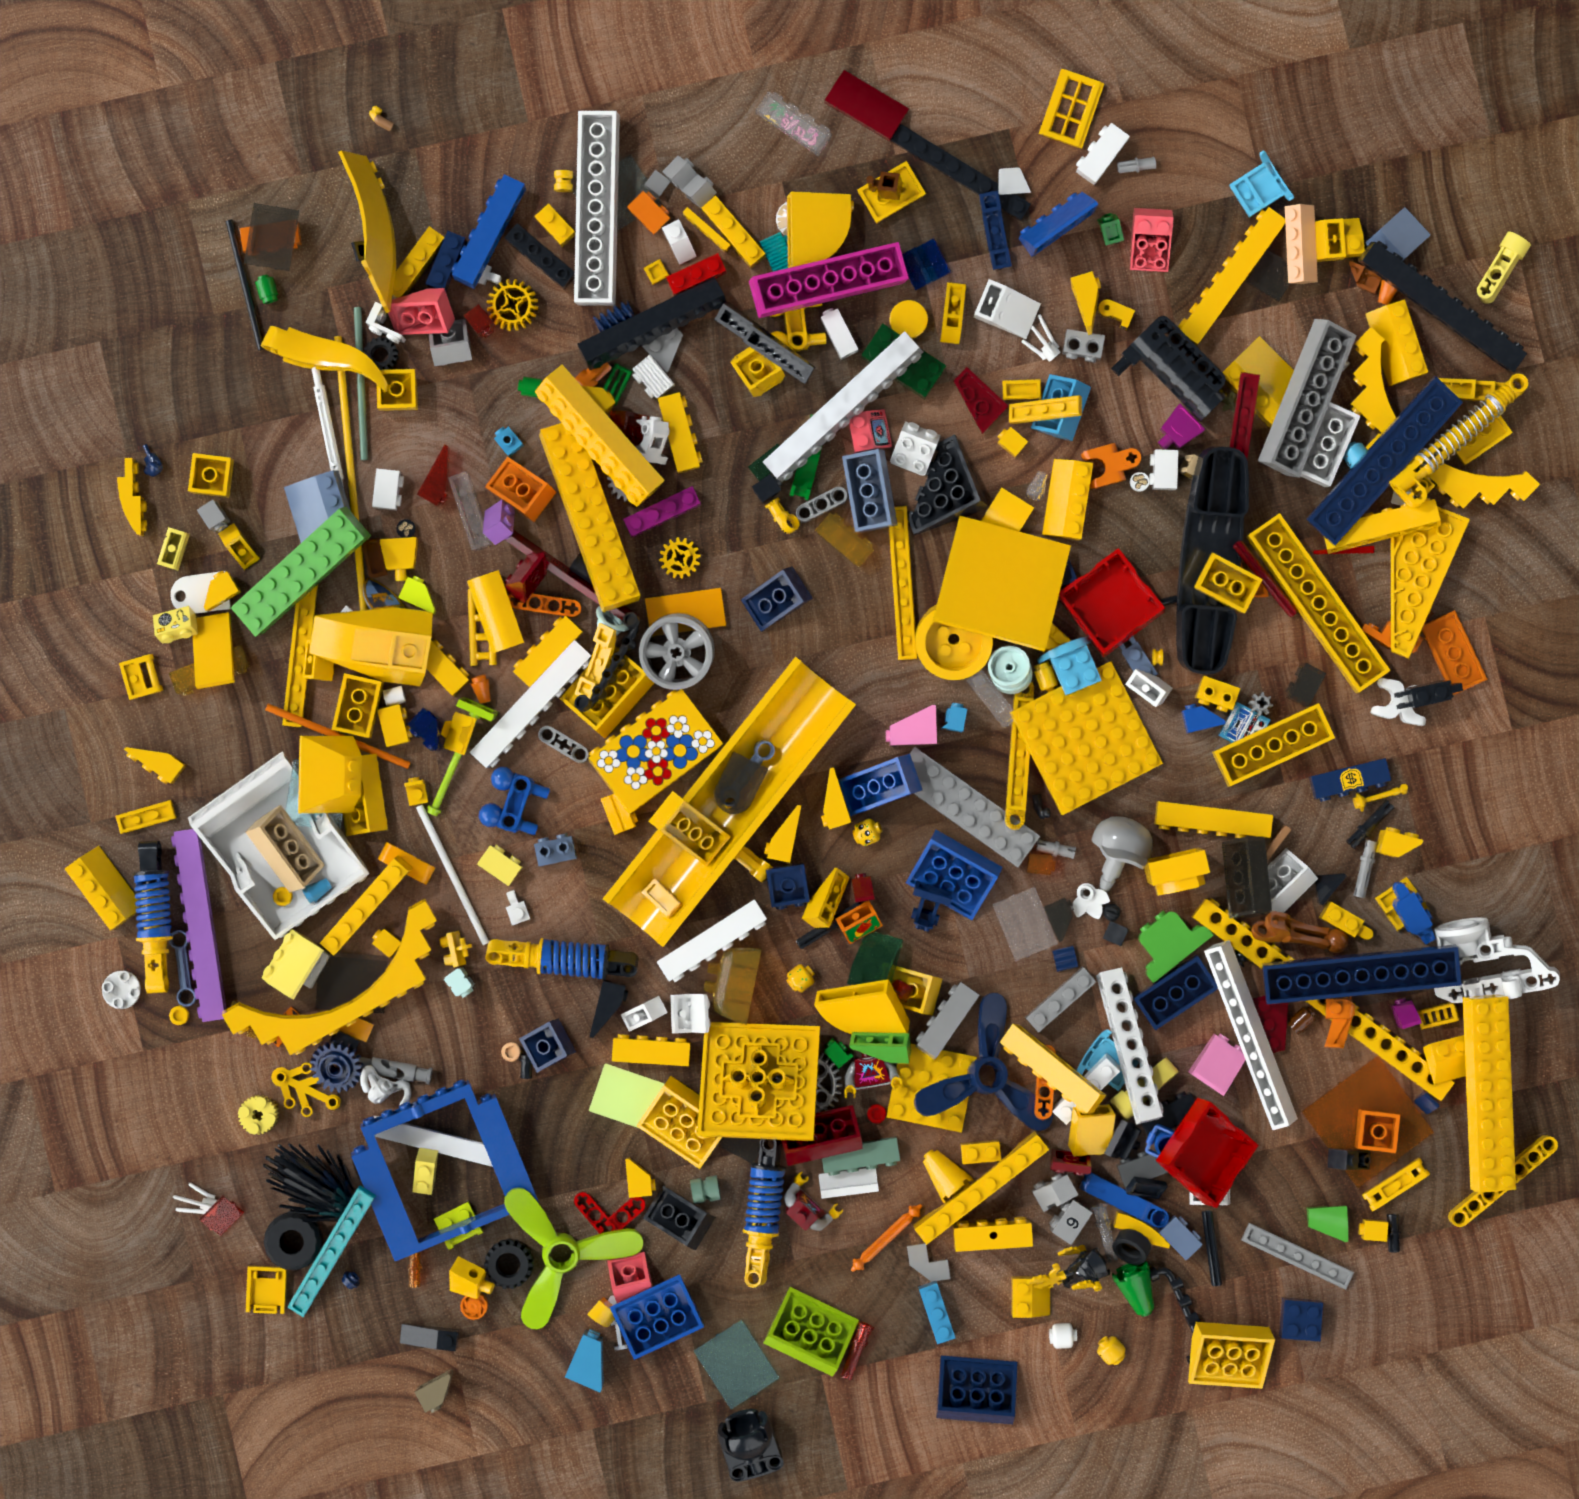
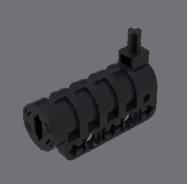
(1175, 368)

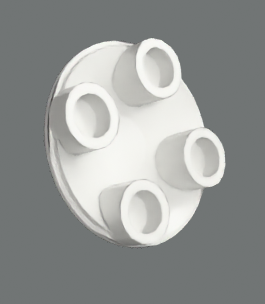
(121, 989)

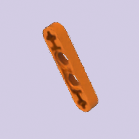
(544, 608)
(1041, 1082)

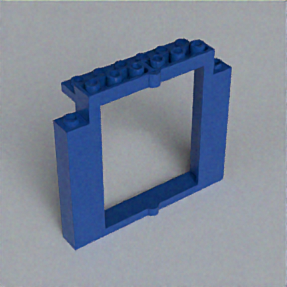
(378, 1180)

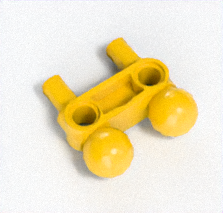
(796, 327)

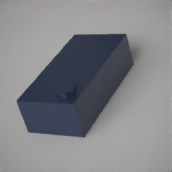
(1175, 992)

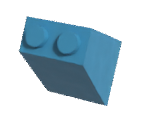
(587, 1362)

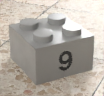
(1070, 1220)

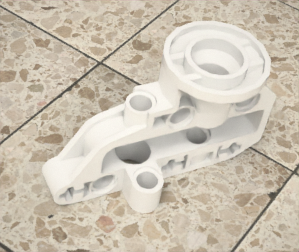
(1470, 936)

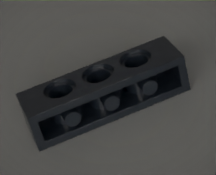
(540, 256)

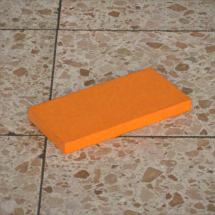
(1453, 651)

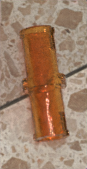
(414, 1270)

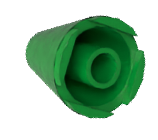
(1136, 1287)

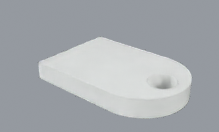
(196, 591)

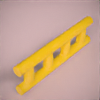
(474, 637)

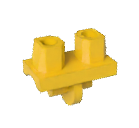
(457, 948)

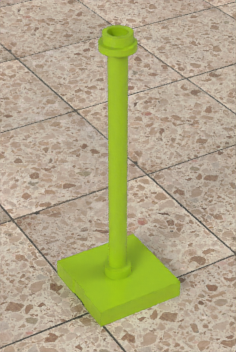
(476, 711)

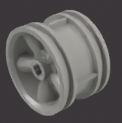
(699, 637)

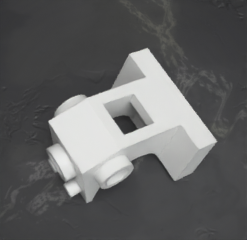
(651, 429)

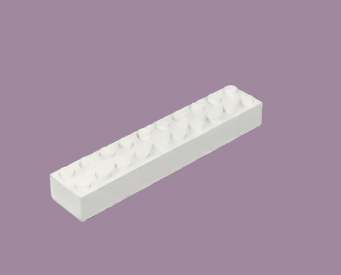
(596, 208)

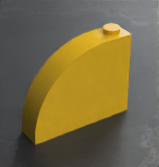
(816, 225)
(863, 1008)

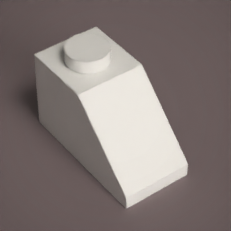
(679, 242)
(1149, 687)
(644, 1013)

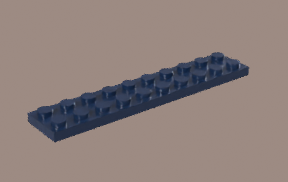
(1384, 460)

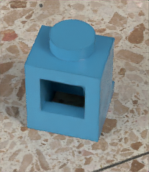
(511, 447)

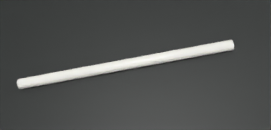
(452, 874)

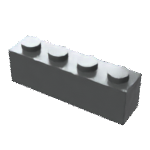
(1141, 1166)

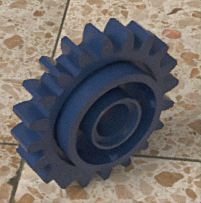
(326, 1072)

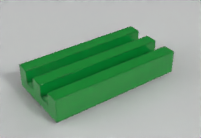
(629, 373)

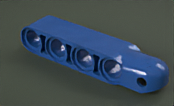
(1119, 1198)

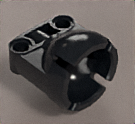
(749, 1444)

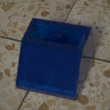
(428, 728)

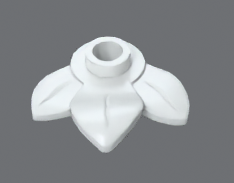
(1091, 904)

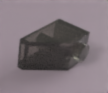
(1059, 916)

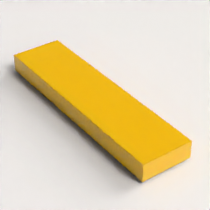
(1045, 409)

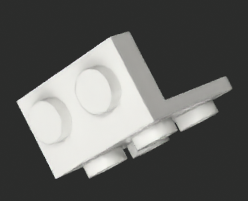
(915, 448)
(690, 1013)

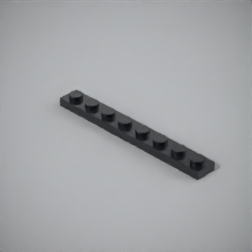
(957, 170)

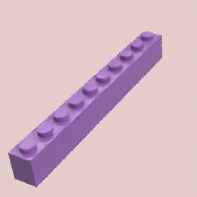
(200, 925)

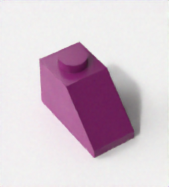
(1405, 1013)

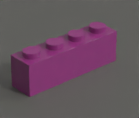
(662, 512)

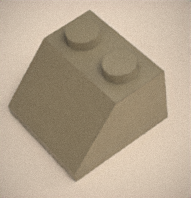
(434, 1392)

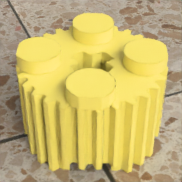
(253, 1124)

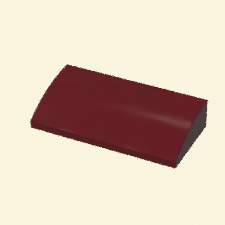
(866, 105)

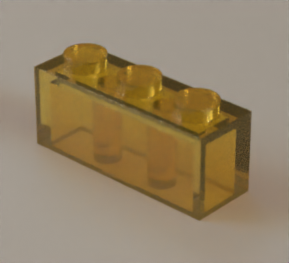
(845, 539)

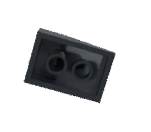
(679, 1218)

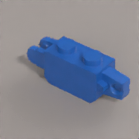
(1412, 913)

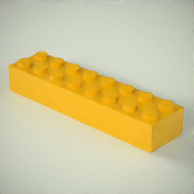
(599, 435)

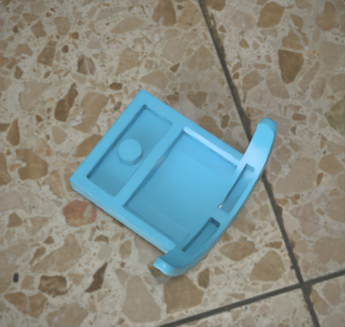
(1260, 187)
(1073, 665)
(1096, 1051)

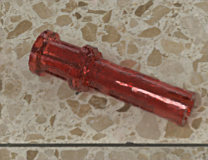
(859, 1342)

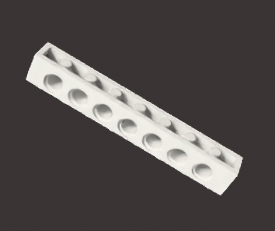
(1125, 1055)

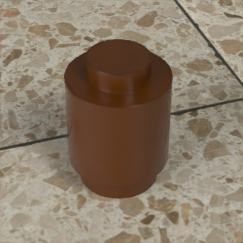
(1302, 1020)

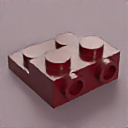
(1064, 1161)

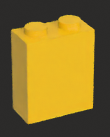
(1091, 1131)

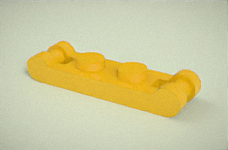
(1396, 1184)

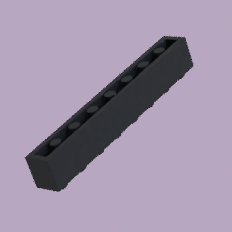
(652, 323)

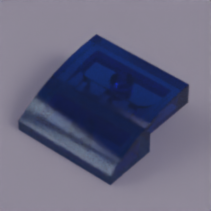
(925, 264)

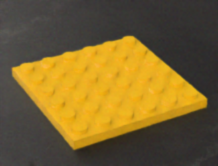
(1086, 740)

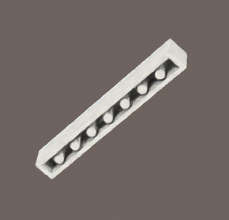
(532, 702)

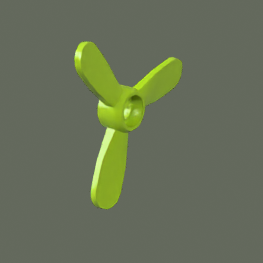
(545, 1289)

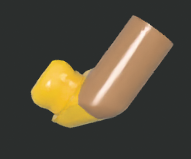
(379, 120)

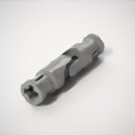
(389, 1069)

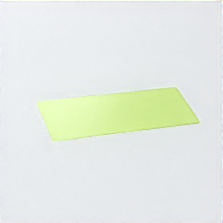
(623, 1095)

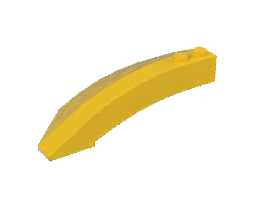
(377, 225)

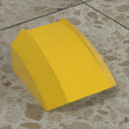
(757, 371)

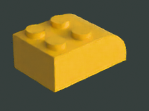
(1228, 583)

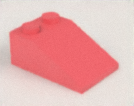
(422, 313)

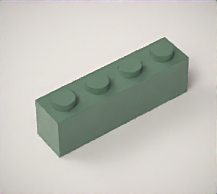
(871, 1155)

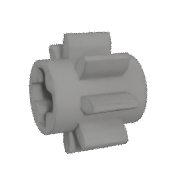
(1256, 707)

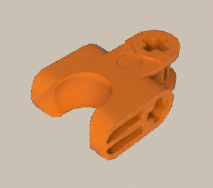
(1114, 463)

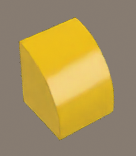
(602, 1313)

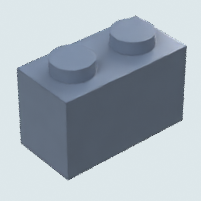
(1180, 1238)

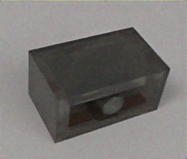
(1305, 684)

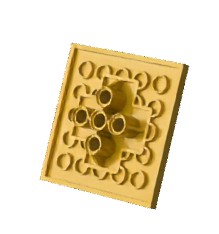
(785, 1107)

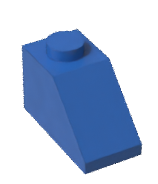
(1200, 718)

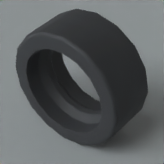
(1135, 1239)

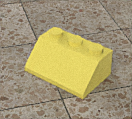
(292, 963)

